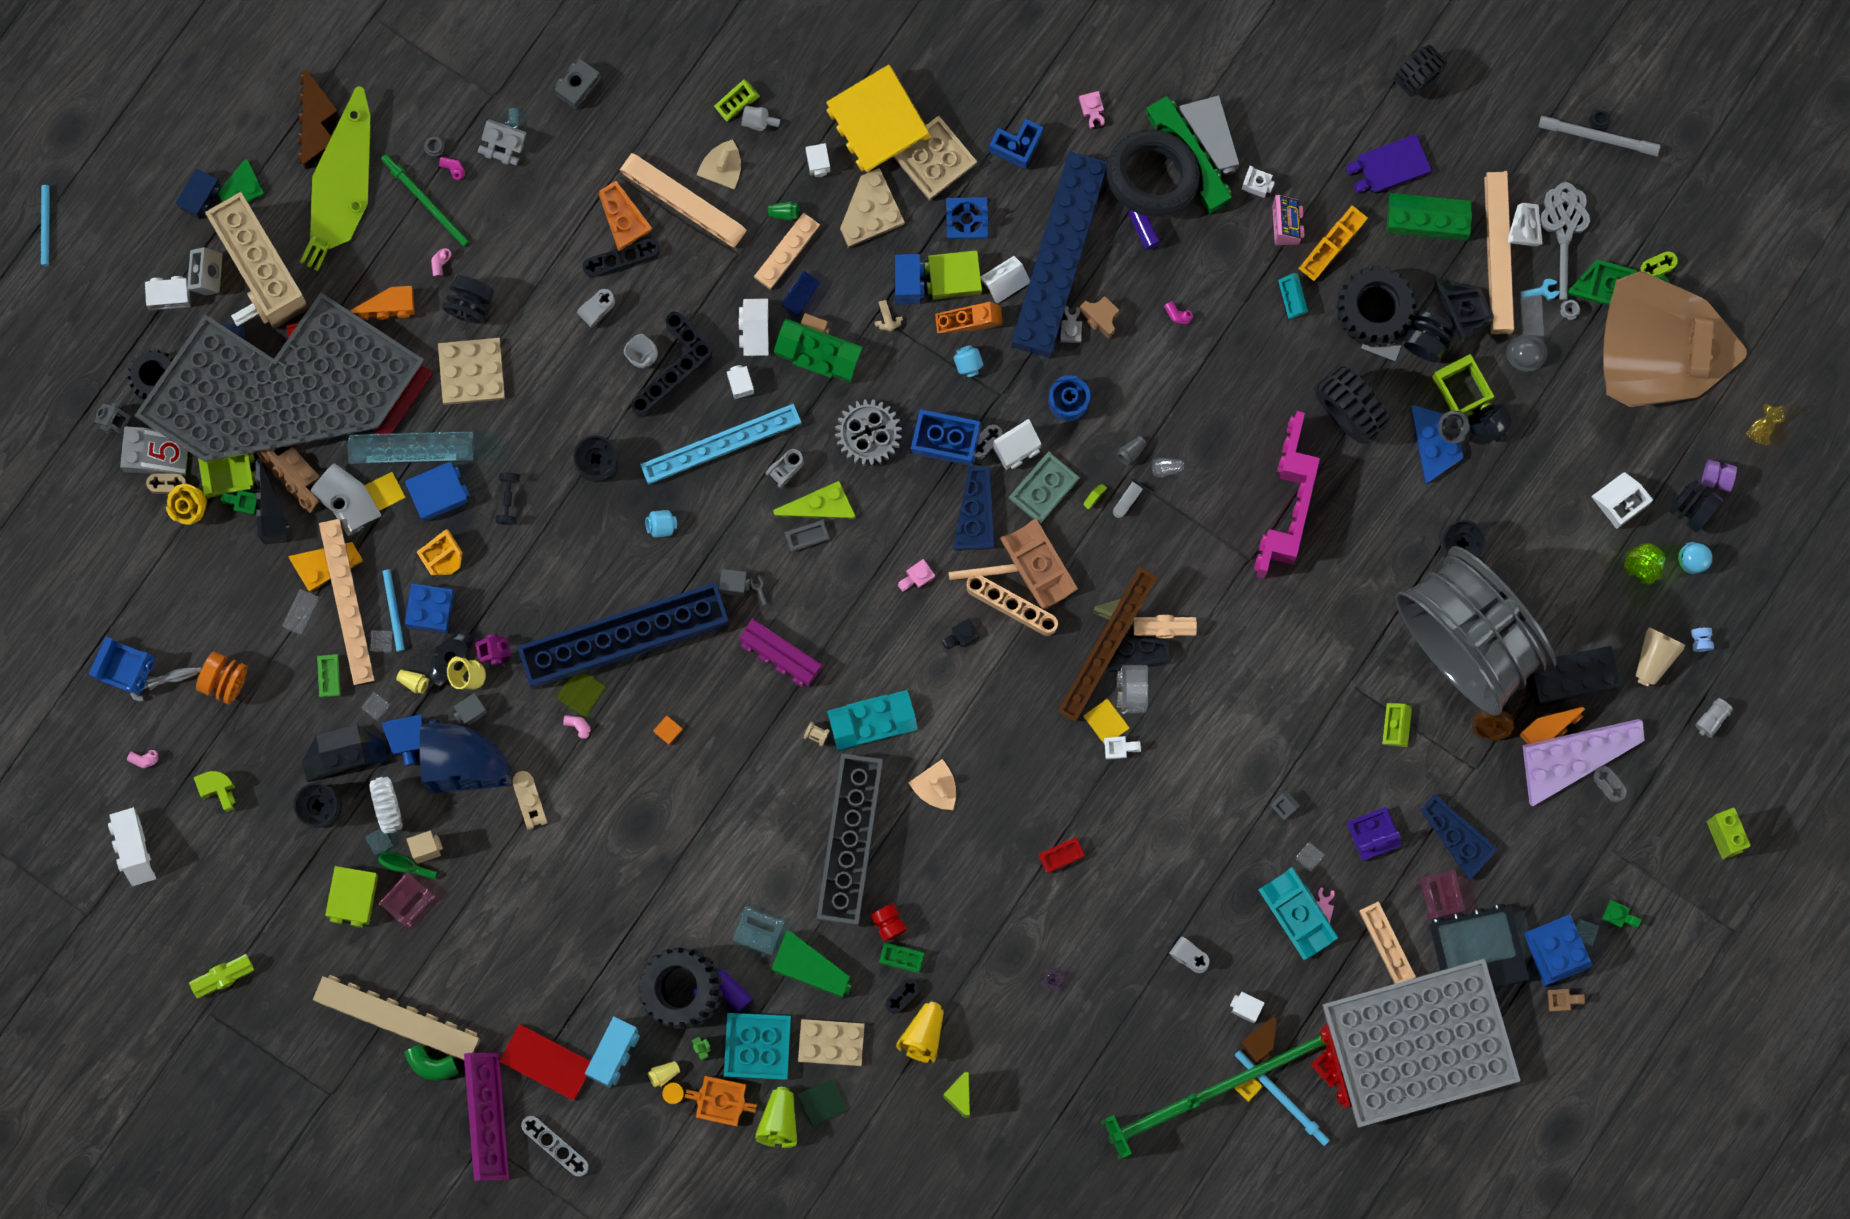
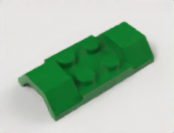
(817, 351)

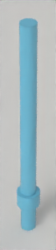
(1311, 1127)

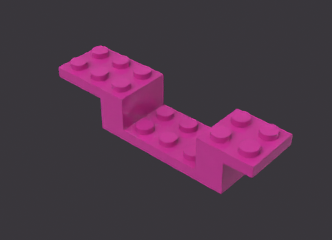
(1297, 469)

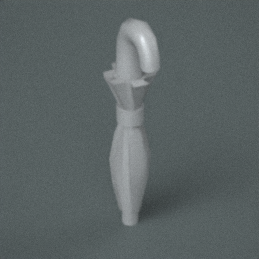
(174, 676)

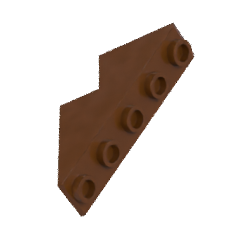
(316, 115)

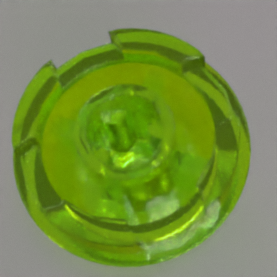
(1645, 562)

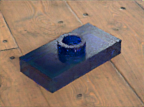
(800, 293)

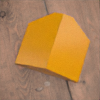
(441, 555)

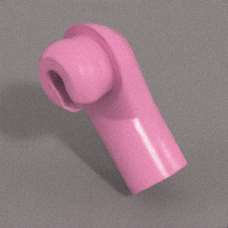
(439, 260)

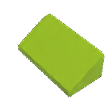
(1397, 724)

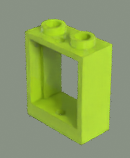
(1456, 367)

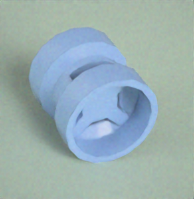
(1702, 639)

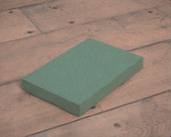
(1044, 487)

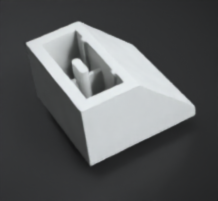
(1622, 499)

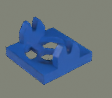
(981, 204)

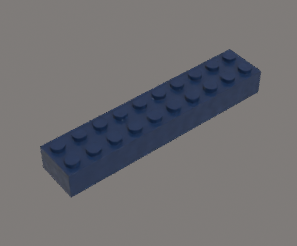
(1059, 254)
(623, 635)

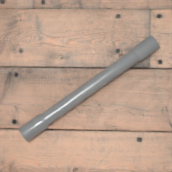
(1557, 125)

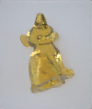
(1762, 428)

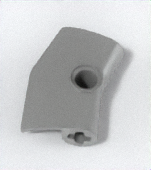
(340, 486)

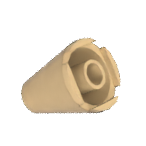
(1656, 656)

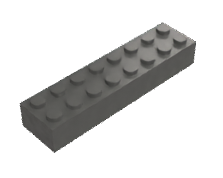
(849, 840)

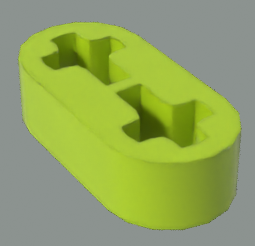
(1657, 260)

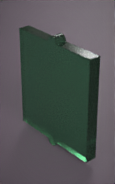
(822, 1102)

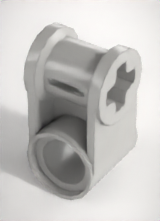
(595, 309)
(784, 468)
(1187, 952)

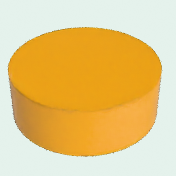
(673, 1093)

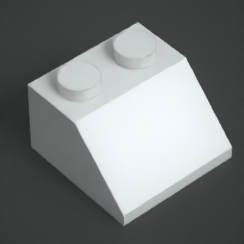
(1017, 445)

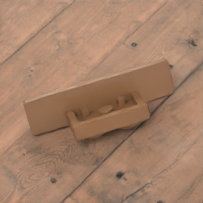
(293, 473)

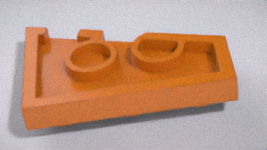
(623, 216)

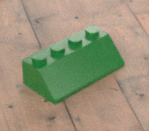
(1429, 217)

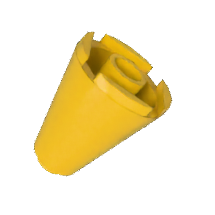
(923, 1034)

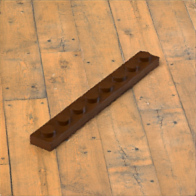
(1107, 644)

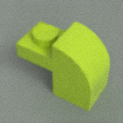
(216, 783)

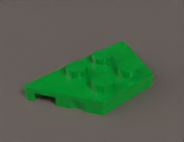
(1599, 282)

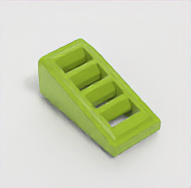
(740, 105)

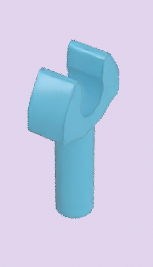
(1543, 290)

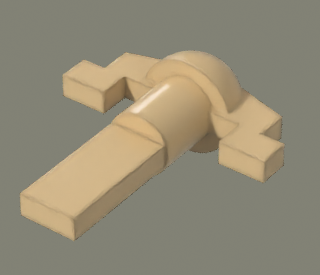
(889, 324)

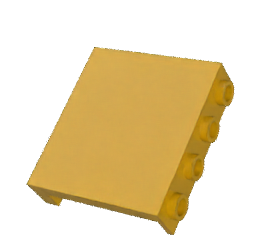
(877, 118)

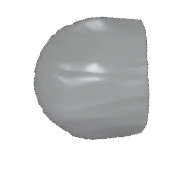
(641, 351)

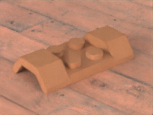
(1039, 564)

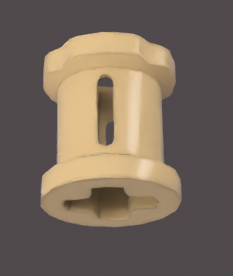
(816, 734)

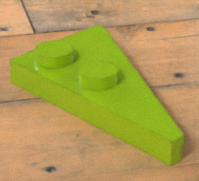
(826, 502)

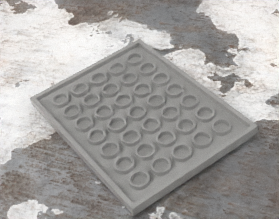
(1421, 1043)

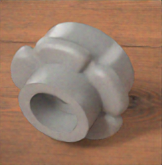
(1570, 304)

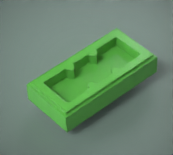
(329, 676)

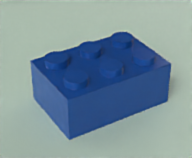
(946, 437)

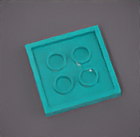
(757, 1046)

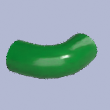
(429, 1068)

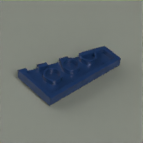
(975, 517)
(1462, 840)

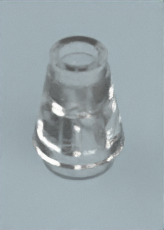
(1165, 466)

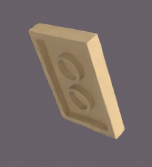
(831, 1042)

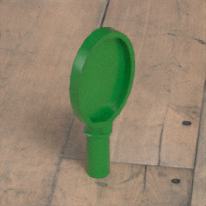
(403, 864)

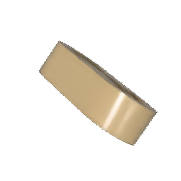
(164, 478)

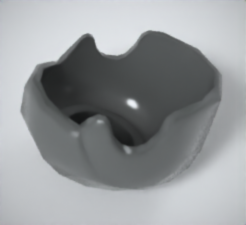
(1453, 426)

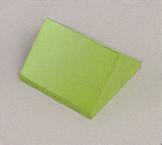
(958, 1095)

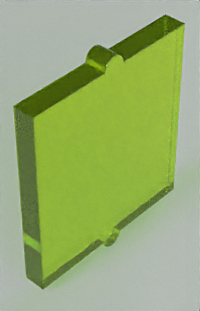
(580, 693)

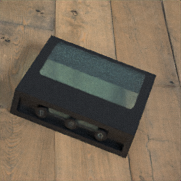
(1480, 936)

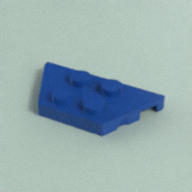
(1434, 451)

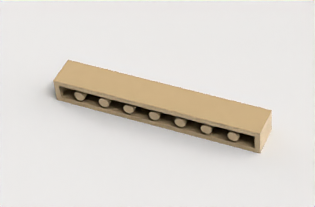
(395, 1018)

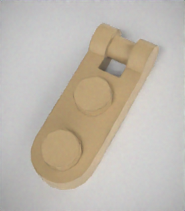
(528, 799)

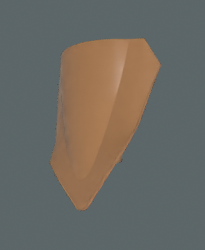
(1664, 343)

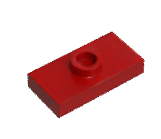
(1061, 855)

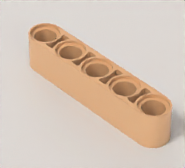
(1018, 613)

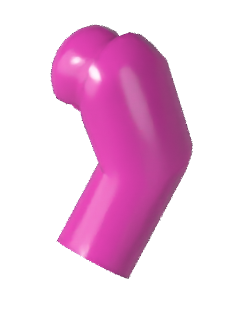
(455, 167)

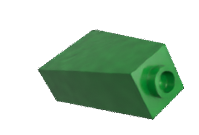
(809, 967)

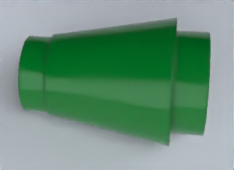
(785, 210)

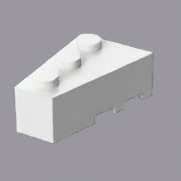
(131, 846)

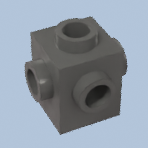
(111, 418)

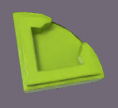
(1094, 496)

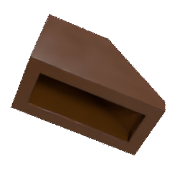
(1260, 1041)

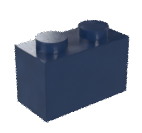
(198, 194)

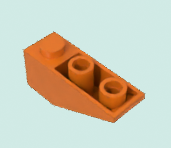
(391, 302)
(969, 318)
(1551, 726)

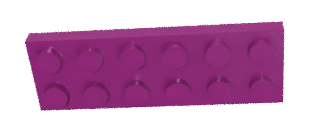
(486, 1116)

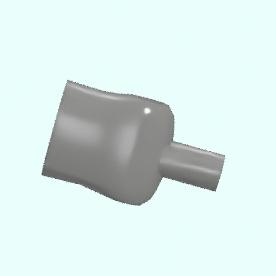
(758, 118)

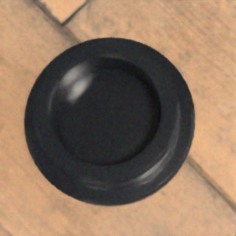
(1599, 119)

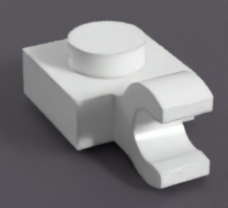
(1117, 747)

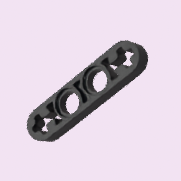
(622, 261)

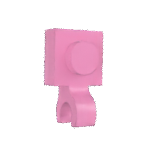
(918, 575)

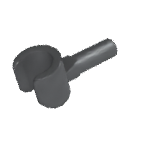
(758, 587)

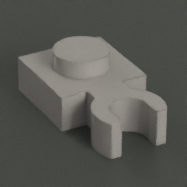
(1071, 328)

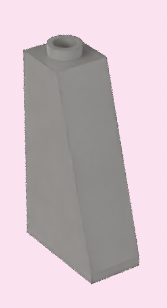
(1210, 126)

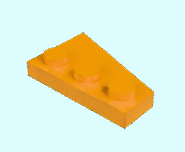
(314, 568)

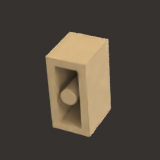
(424, 846)

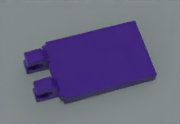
(1390, 165)

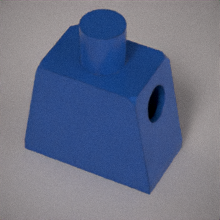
(404, 737)

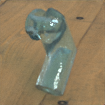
(513, 118)

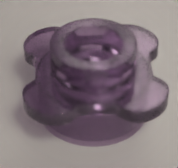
(1050, 974)

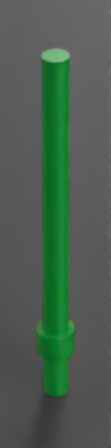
(398, 172)

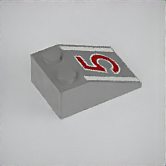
(151, 453)

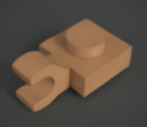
(1561, 999)

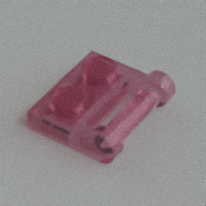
(1448, 893)
(402, 895)

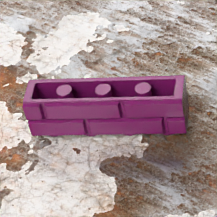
(780, 653)

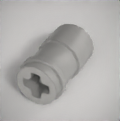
(1712, 720)

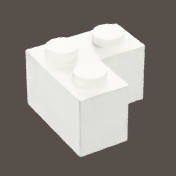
(754, 323)

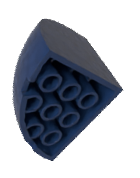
(460, 759)

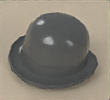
(1526, 353)

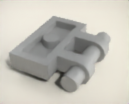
(503, 136)

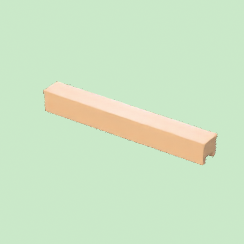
(1499, 252)

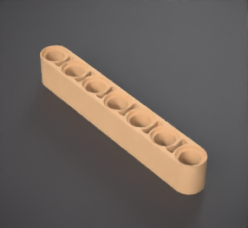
(682, 200)

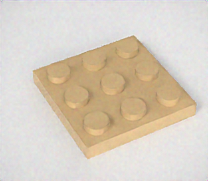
(936, 161)
(471, 371)

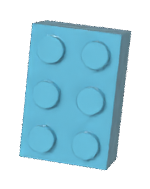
(612, 1052)

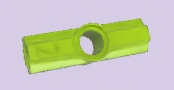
(221, 976)

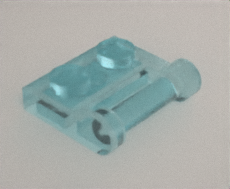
(756, 937)

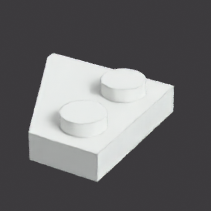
(1526, 226)

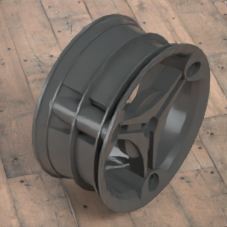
(1475, 630)

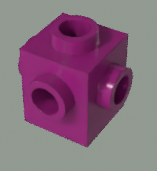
(493, 649)

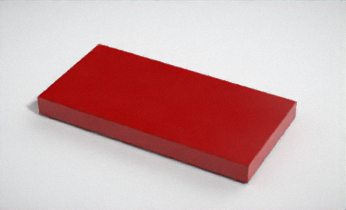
(545, 1062)

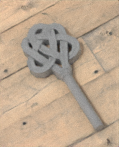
(1564, 239)

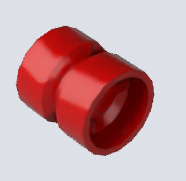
(888, 922)

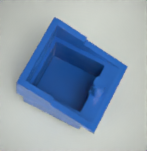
(1557, 950)

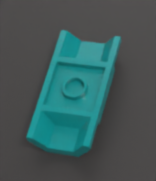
(872, 720)
(1298, 913)

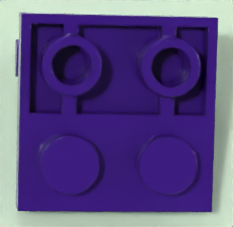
(1374, 834)

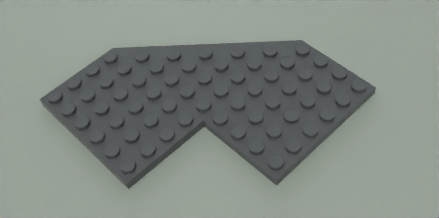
(323, 384)

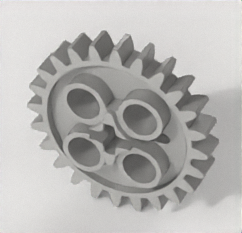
(875, 449)

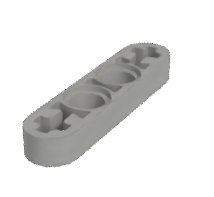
(555, 1146)

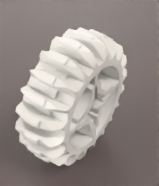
(386, 805)

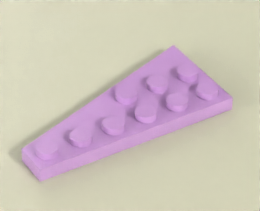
(1565, 759)

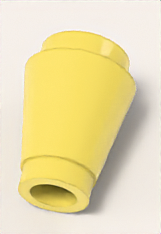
(414, 681)
(662, 1074)

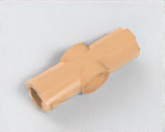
(1165, 626)

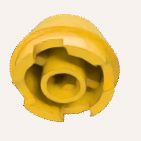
(186, 504)

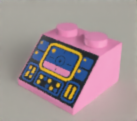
(1287, 221)

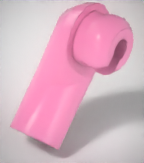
(579, 723)
(143, 761)

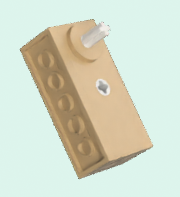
(271, 285)

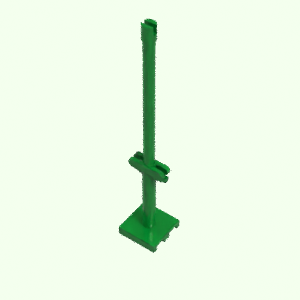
(1120, 1135)

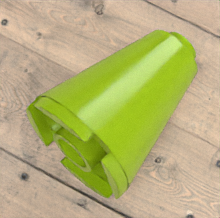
(778, 1120)

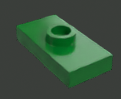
(901, 958)

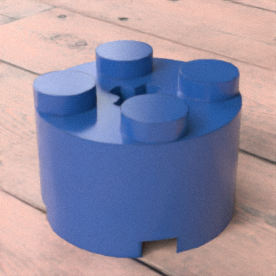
(1078, 392)

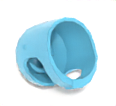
(1695, 558)

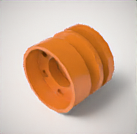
(219, 676)

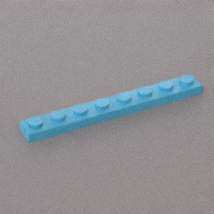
(720, 444)

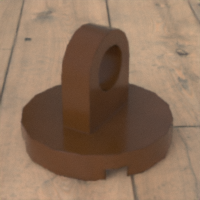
(1493, 726)

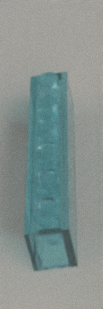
(411, 447)

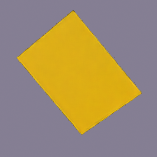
(385, 491)
(1106, 721)

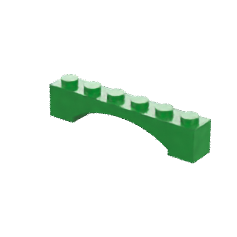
(1164, 116)

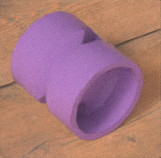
(1719, 475)

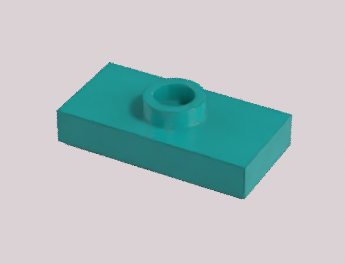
(1293, 296)

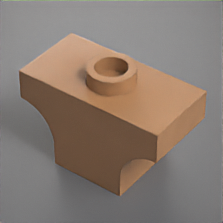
(1100, 315)

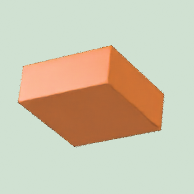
(667, 730)

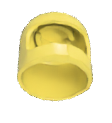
(475, 670)

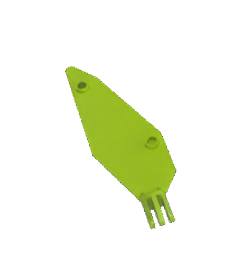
(340, 181)

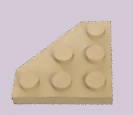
(870, 210)

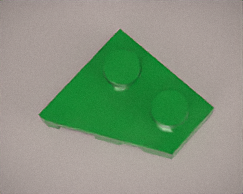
(242, 181)

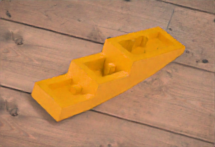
(1333, 243)

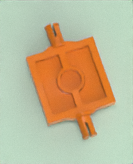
(720, 1101)

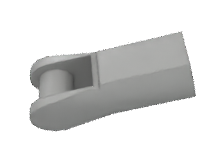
(1127, 500)

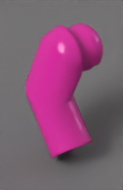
(1178, 316)

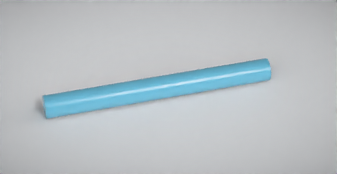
(45, 205)
(393, 610)

